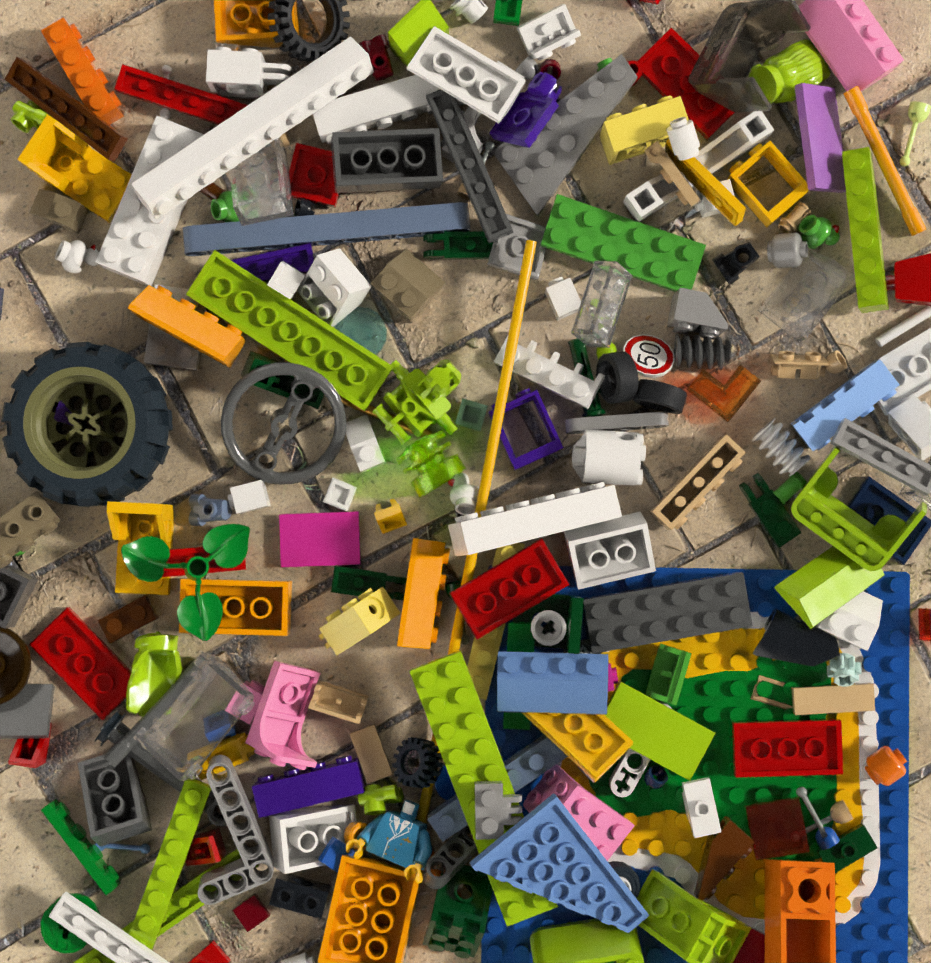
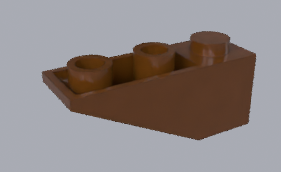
(720, 856)

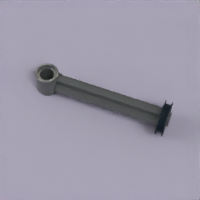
(114, 730)

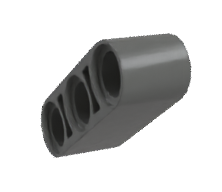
(446, 863)

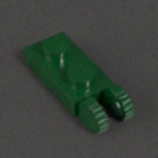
(459, 246)
(770, 512)
(357, 581)

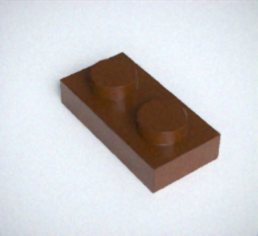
(127, 619)

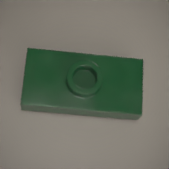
(851, 847)

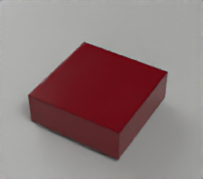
(251, 912)

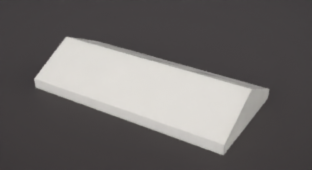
(466, 75)

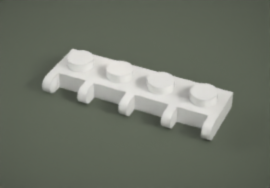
(553, 375)

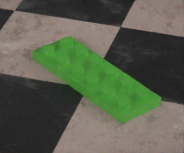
(639, 248)

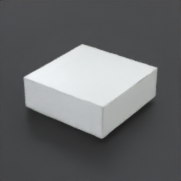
(340, 494)

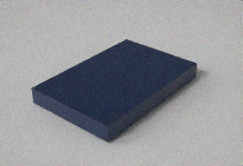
(875, 501)

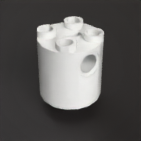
(609, 457)

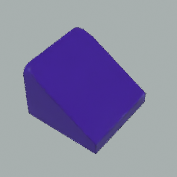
(60, 414)

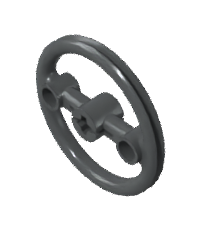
(265, 471)

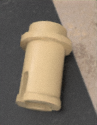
(792, 220)

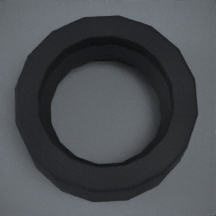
(620, 377)
(660, 396)

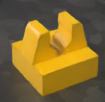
(390, 518)

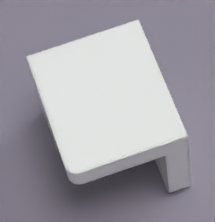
(286, 280)

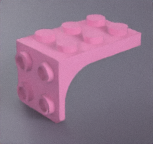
(281, 715)
(598, 820)

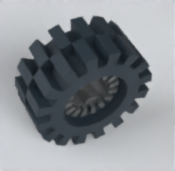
(406, 763)

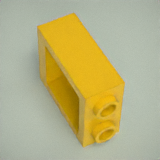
(783, 167)

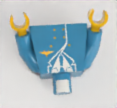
(397, 839)

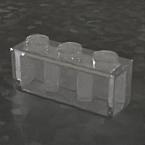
(601, 304)

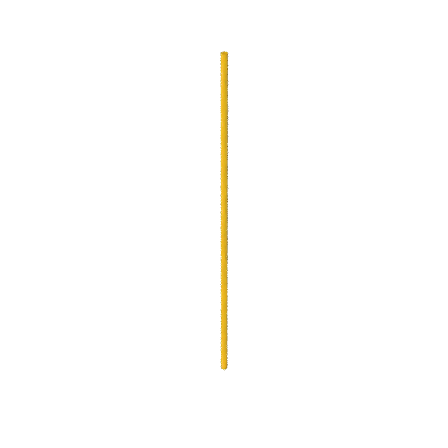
(489, 461)

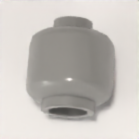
(787, 250)

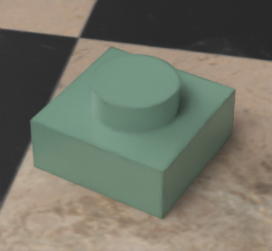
(471, 415)

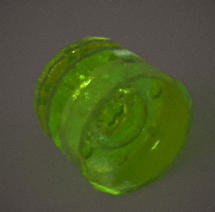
(430, 463)

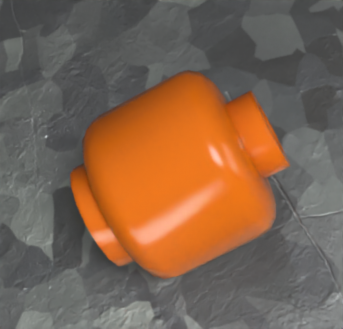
(886, 766)

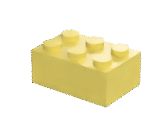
(634, 132)

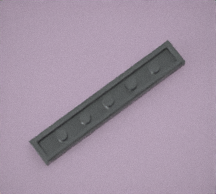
(469, 165)

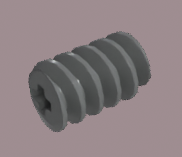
(702, 352)

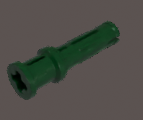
(580, 355)

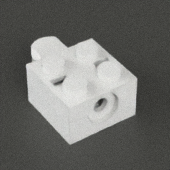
(242, 73)

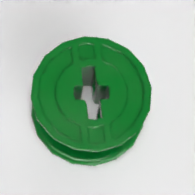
(57, 936)

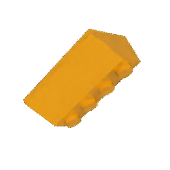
(188, 325)
(421, 594)

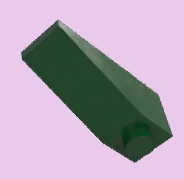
(280, 383)

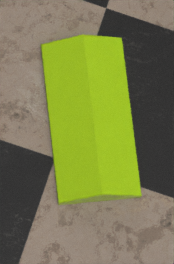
(825, 585)

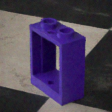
(555, 445)

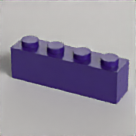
(308, 787)

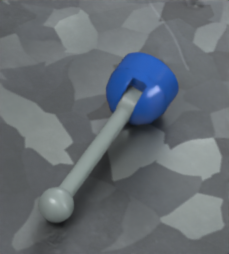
(825, 836)

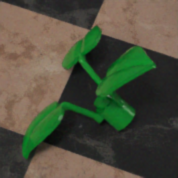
(197, 613)

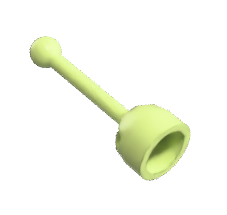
(917, 113)

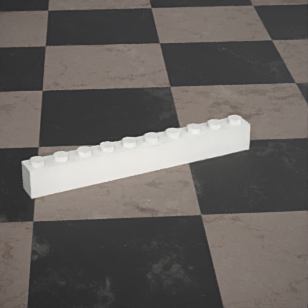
(253, 128)

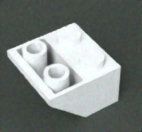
(333, 287)

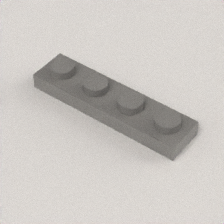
(883, 456)

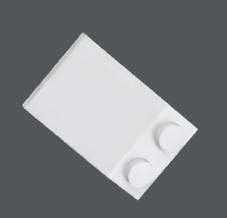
(304, 833)

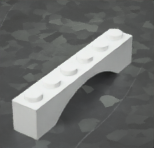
(714, 156)

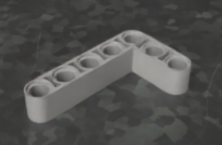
(240, 833)

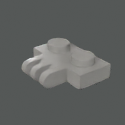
(494, 809)

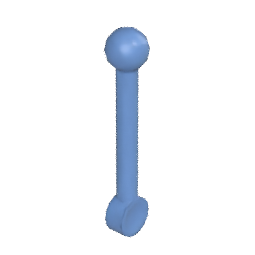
(144, 848)

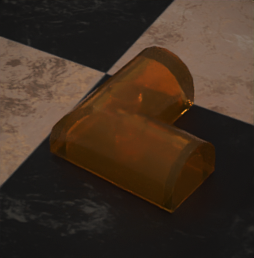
(726, 398)

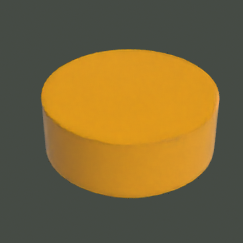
(353, 830)

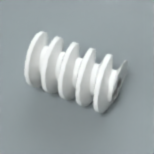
(781, 448)

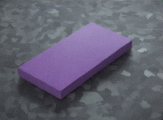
(820, 137)

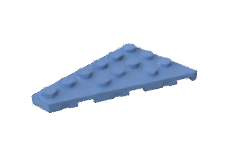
(558, 861)

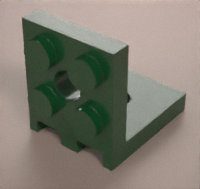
(570, 608)
(458, 922)

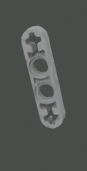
(617, 422)

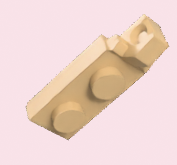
(671, 173)

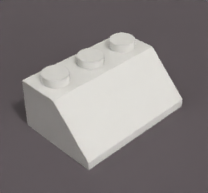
(610, 550)

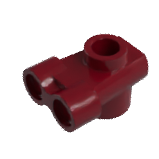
(378, 53)

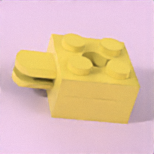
(358, 620)

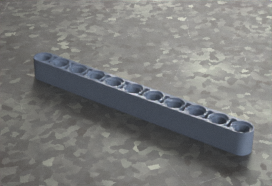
(326, 229)

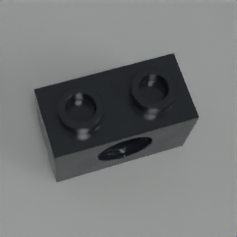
(300, 895)

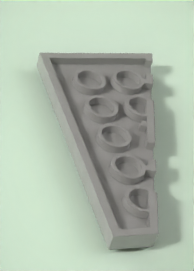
(566, 135)

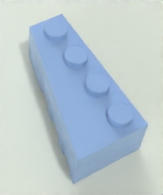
(848, 401)

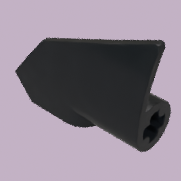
(795, 642)

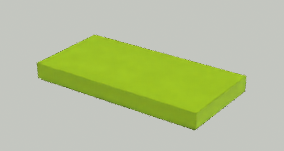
(659, 730)

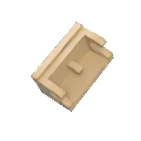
(338, 702)

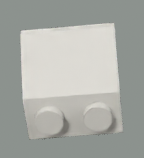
(855, 621)

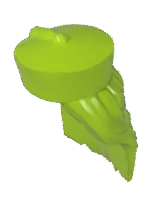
(788, 68)
(153, 671)

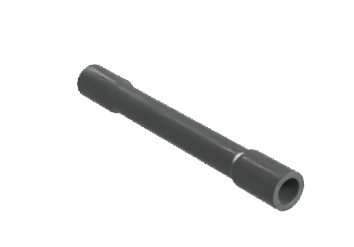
(125, 744)

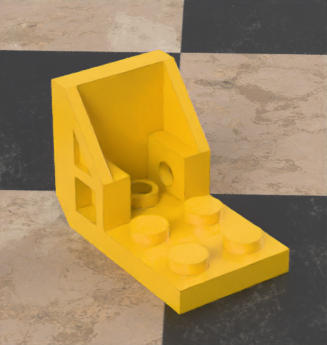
(75, 168)
(134, 521)

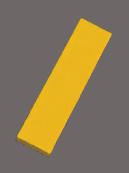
(709, 186)

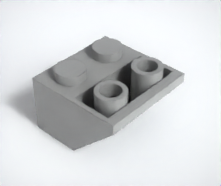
(695, 313)

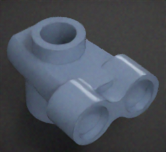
(207, 510)

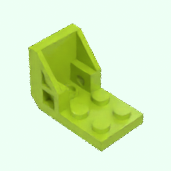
(689, 925)

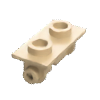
(788, 362)

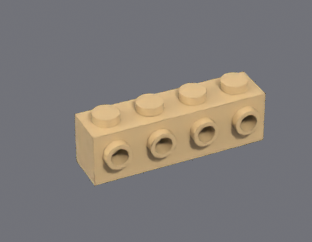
(697, 482)

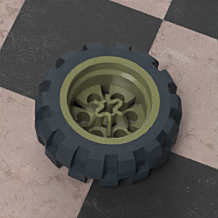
(63, 377)

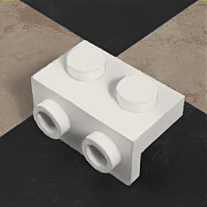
(548, 32)

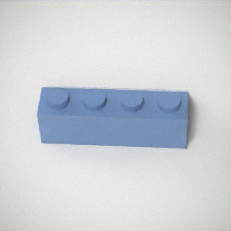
(552, 683)

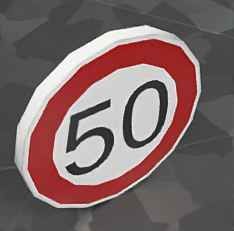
(651, 355)

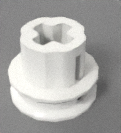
(470, 9)
(548, 638)

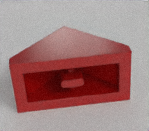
(30, 752)
(206, 848)

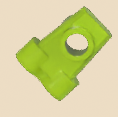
(27, 115)
(375, 798)

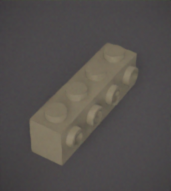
(24, 525)

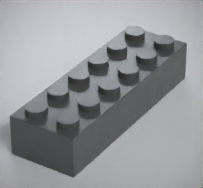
(666, 612)

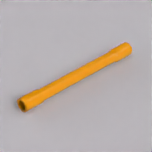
(860, 110)

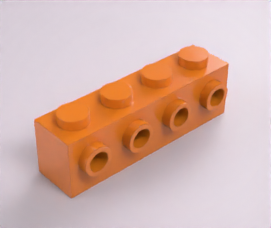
(80, 70)

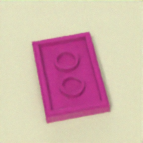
(319, 539)

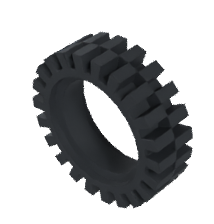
(294, 43)

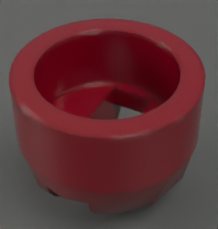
(556, 69)

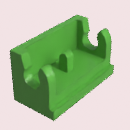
(668, 674)

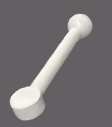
(166, 70)

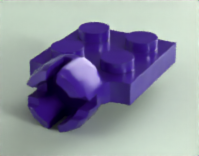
(529, 112)

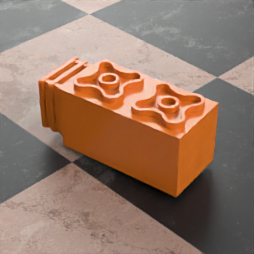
(799, 911)

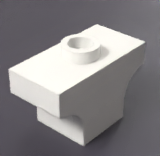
(700, 807)

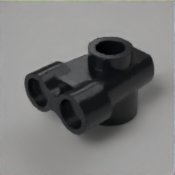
(730, 265)

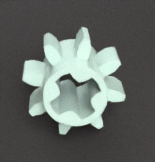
(844, 670)

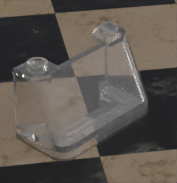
(197, 718)

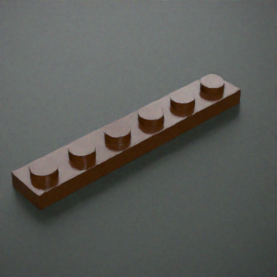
(66, 109)

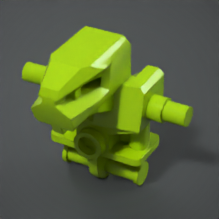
(420, 399)

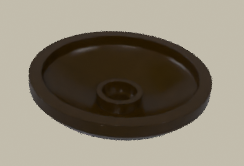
(14, 664)

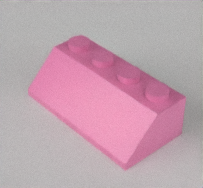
(850, 41)

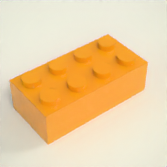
(247, 605)

